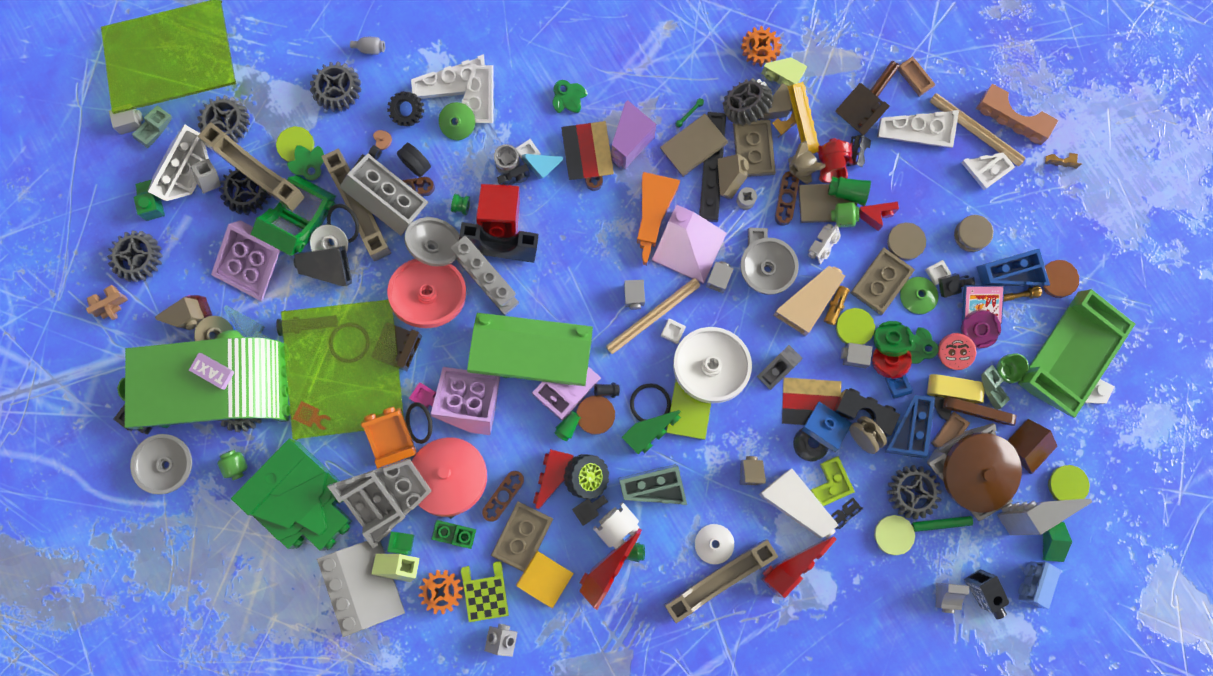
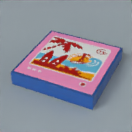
(983, 298)

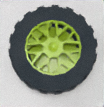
(586, 476)

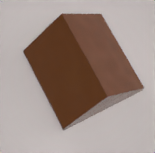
(1032, 444)

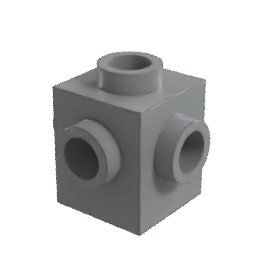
(501, 640)

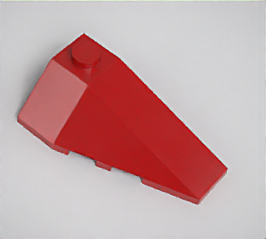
(786, 574)
(599, 580)

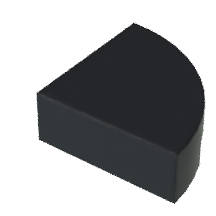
(942, 412)

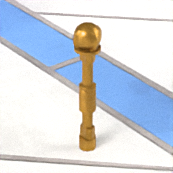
(1034, 292)

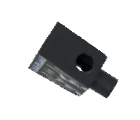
(988, 592)

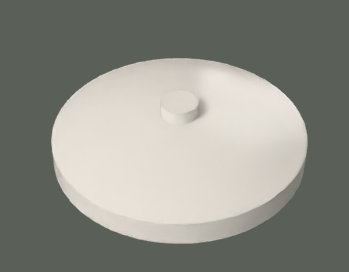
(712, 365)

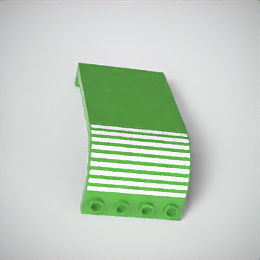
(166, 393)

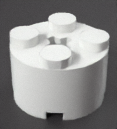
(616, 526)

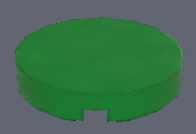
(893, 338)

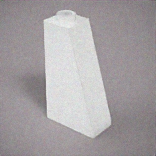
(796, 501)

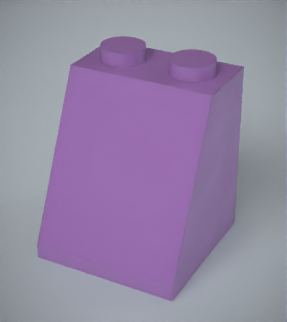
(632, 135)

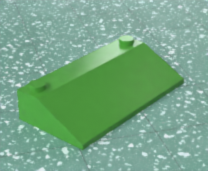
(530, 349)
(1077, 352)

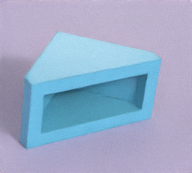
(541, 164)

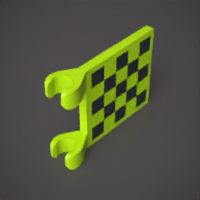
(485, 596)

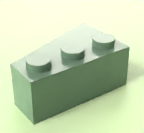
(654, 485)

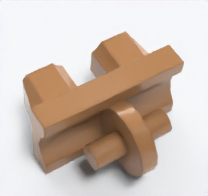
(107, 306)

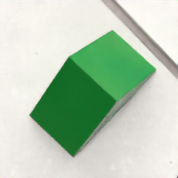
(1056, 543)

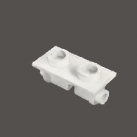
(829, 235)

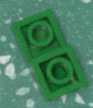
(453, 534)

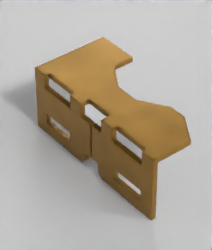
(783, 126)
(1070, 161)

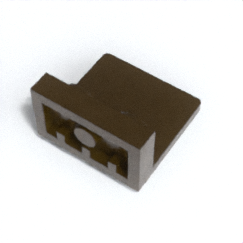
(862, 109)
(407, 344)

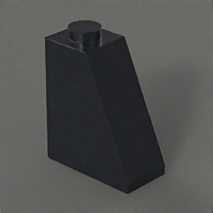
(325, 264)

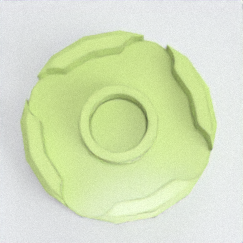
(894, 535)

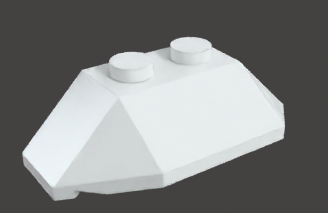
(174, 174)

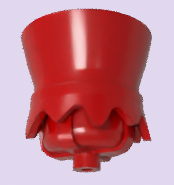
(835, 156)

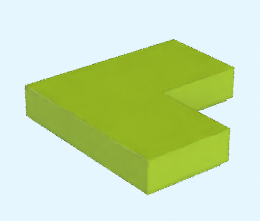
(837, 483)

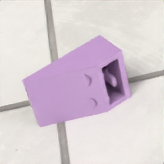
(563, 397)

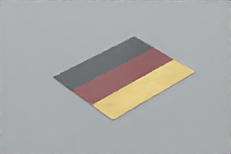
(587, 150)
(802, 396)

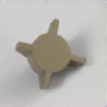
(804, 163)

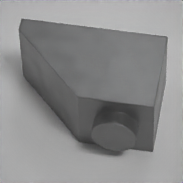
(780, 367)

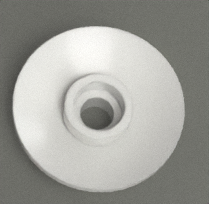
(321, 236)
(704, 541)

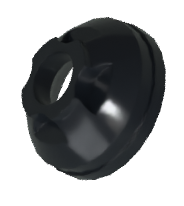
(804, 451)

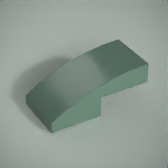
(153, 127)
(991, 383)

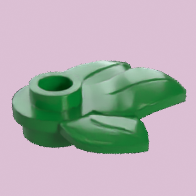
(570, 98)
(304, 160)
(920, 341)

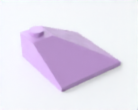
(689, 244)
(245, 260)
(466, 400)

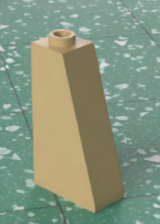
(808, 303)

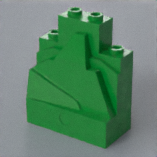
(294, 499)

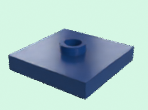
(827, 426)

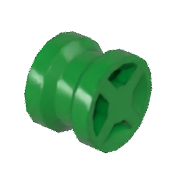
(460, 204)

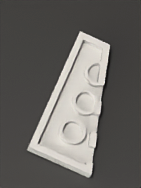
(445, 82)
(926, 129)

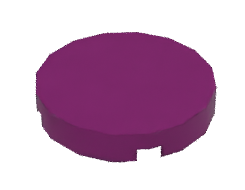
(981, 328)

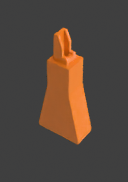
(656, 199)

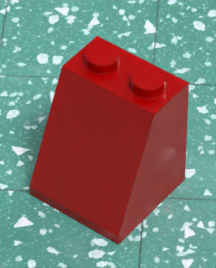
(499, 209)

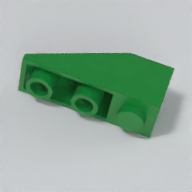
(644, 432)

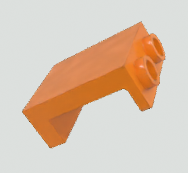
(388, 436)

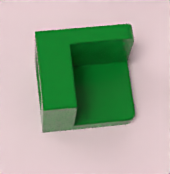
(400, 543)

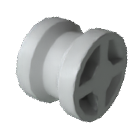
(744, 202)

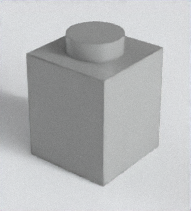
(126, 121)
(205, 176)
(719, 276)
(634, 294)
(856, 355)

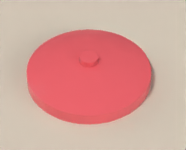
(426, 294)
(454, 475)

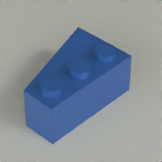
(1016, 270)
(914, 430)

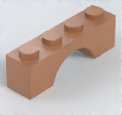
(997, 105)

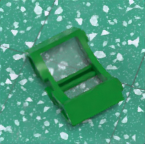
(292, 230)

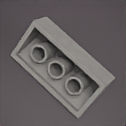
(383, 194)

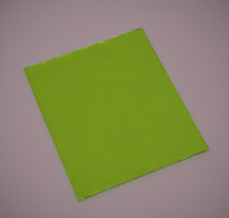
(167, 55)
(340, 366)

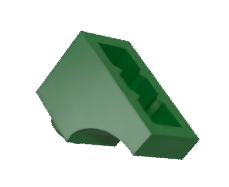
(147, 204)

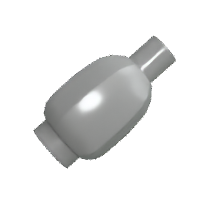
(369, 45)

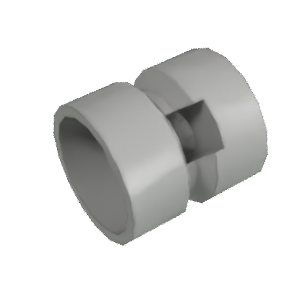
(506, 158)

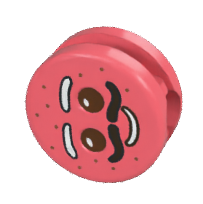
(956, 351)

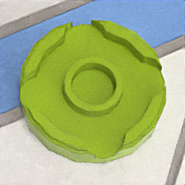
(290, 139)
(855, 326)
(1068, 483)

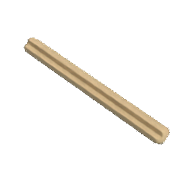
(978, 130)
(653, 315)

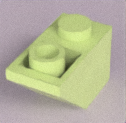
(784, 71)
(395, 566)

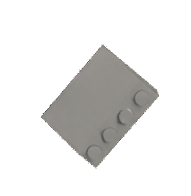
(1038, 517)
(355, 593)

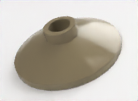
(211, 324)

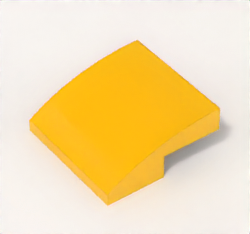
(544, 579)

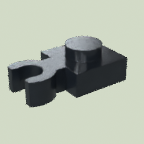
(515, 175)

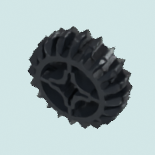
(239, 202)

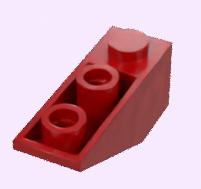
(553, 475)

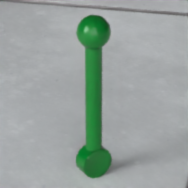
(699, 103)

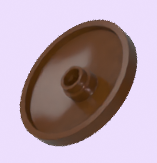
(982, 472)

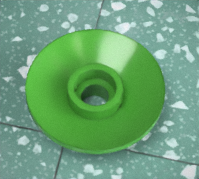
(465, 119)
(911, 299)

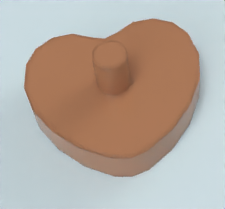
(383, 139)

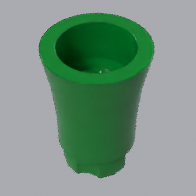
(850, 189)

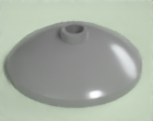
(431, 241)
(771, 254)
(149, 461)

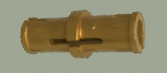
(835, 306)

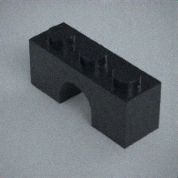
(851, 402)

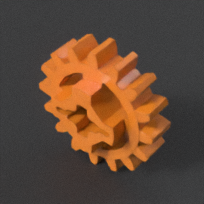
(759, 38)
(429, 583)

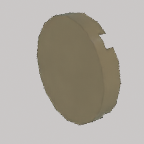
(906, 241)

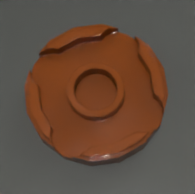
(1062, 278)
(596, 415)

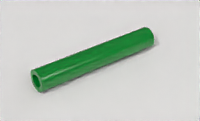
(942, 523)

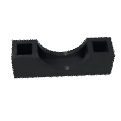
(518, 247)

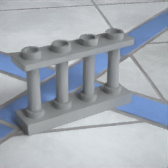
(485, 275)

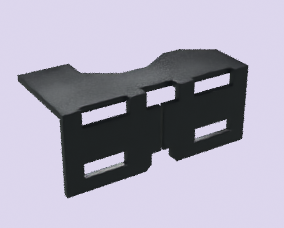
(865, 142)
(847, 511)

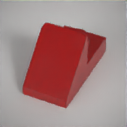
(874, 213)

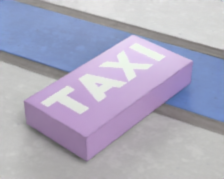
(211, 371)

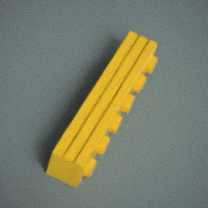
(803, 116)

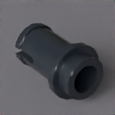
(607, 390)

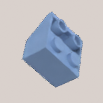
(1039, 584)

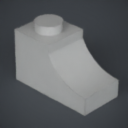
(950, 596)

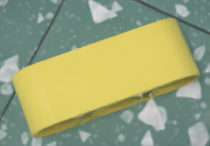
(957, 388)

